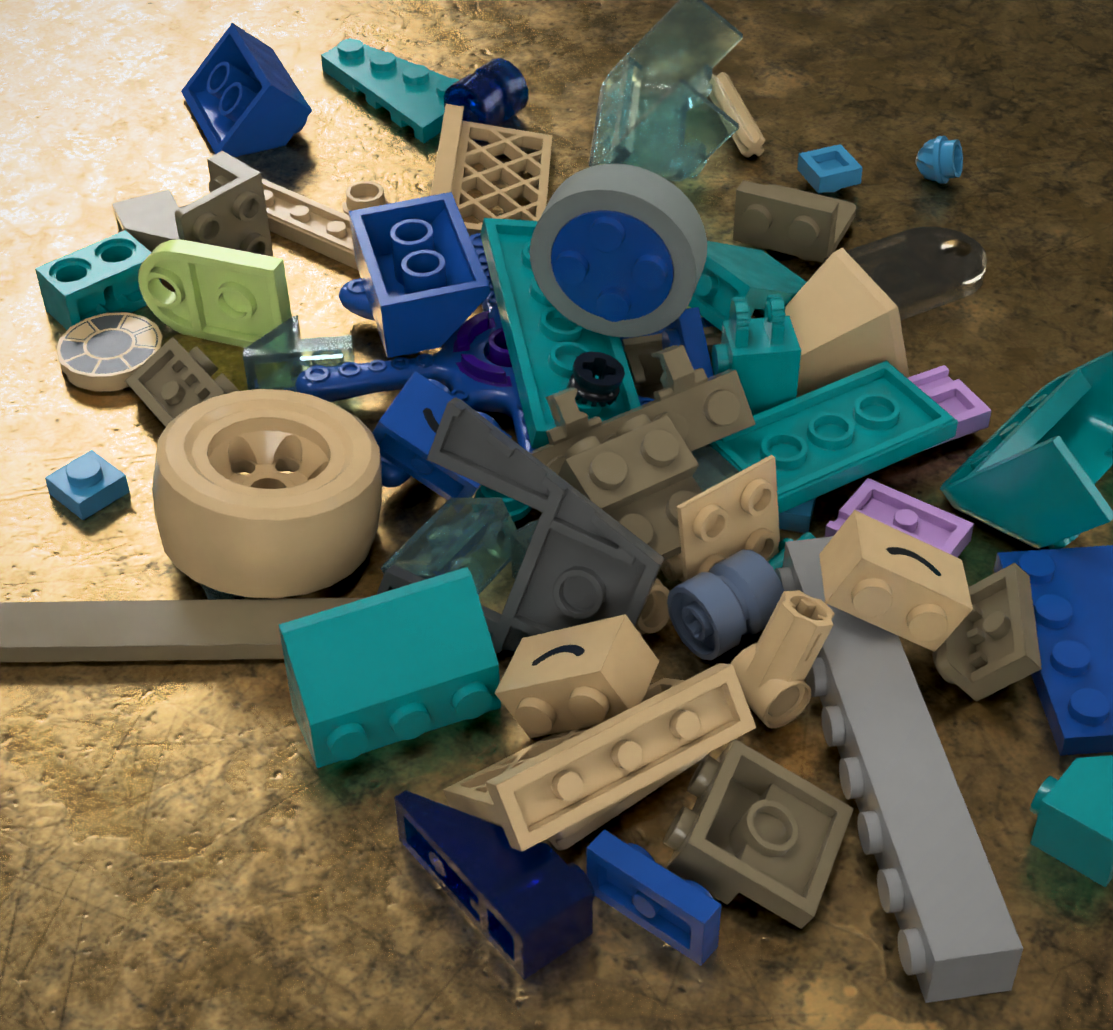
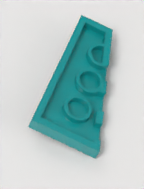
(403, 88)

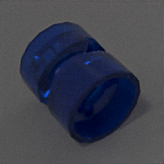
(490, 94)

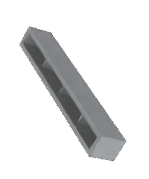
(908, 802)

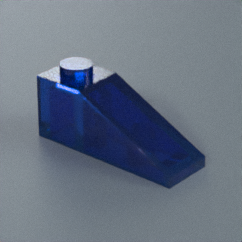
(519, 900)

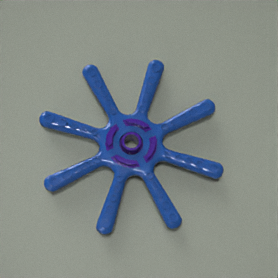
(470, 364)

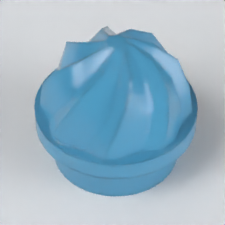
(940, 159)

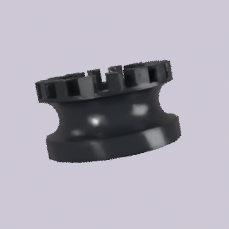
(599, 390)

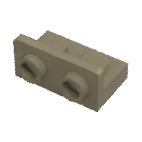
(177, 380)

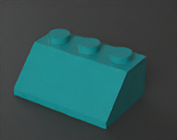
(390, 667)

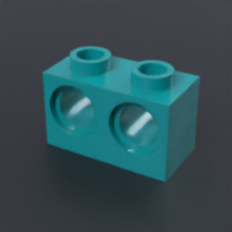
(94, 280)

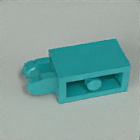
(761, 352)

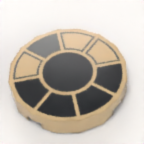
(107, 350)

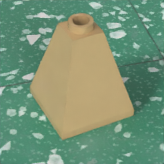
(844, 324)

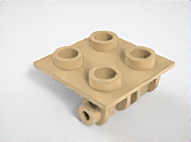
(726, 520)

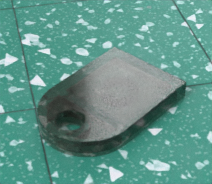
(921, 269)

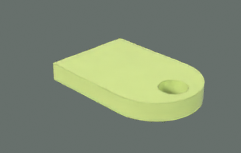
(218, 292)

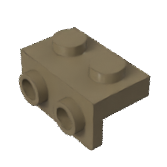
(996, 638)

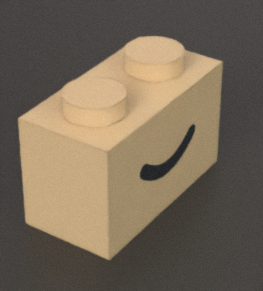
(894, 581)
(577, 676)

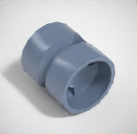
(725, 603)

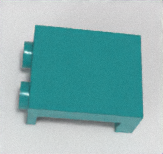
(740, 273)

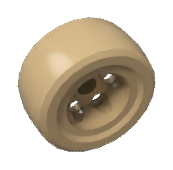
(267, 528)

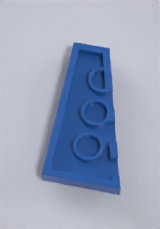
(1075, 641)

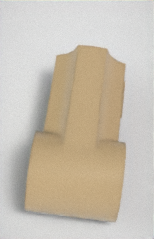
(777, 665)

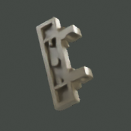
(696, 405)

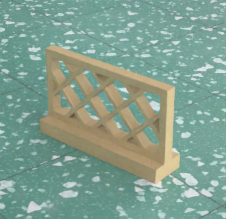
(459, 152)
(595, 766)

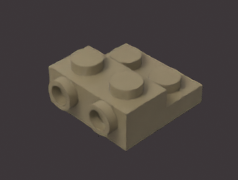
(637, 478)
(758, 833)

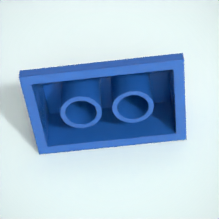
(245, 96)
(417, 271)

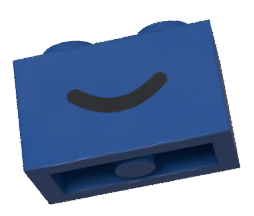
(408, 433)

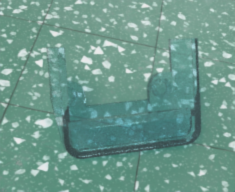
(656, 99)

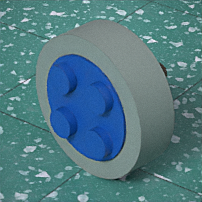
(619, 250)

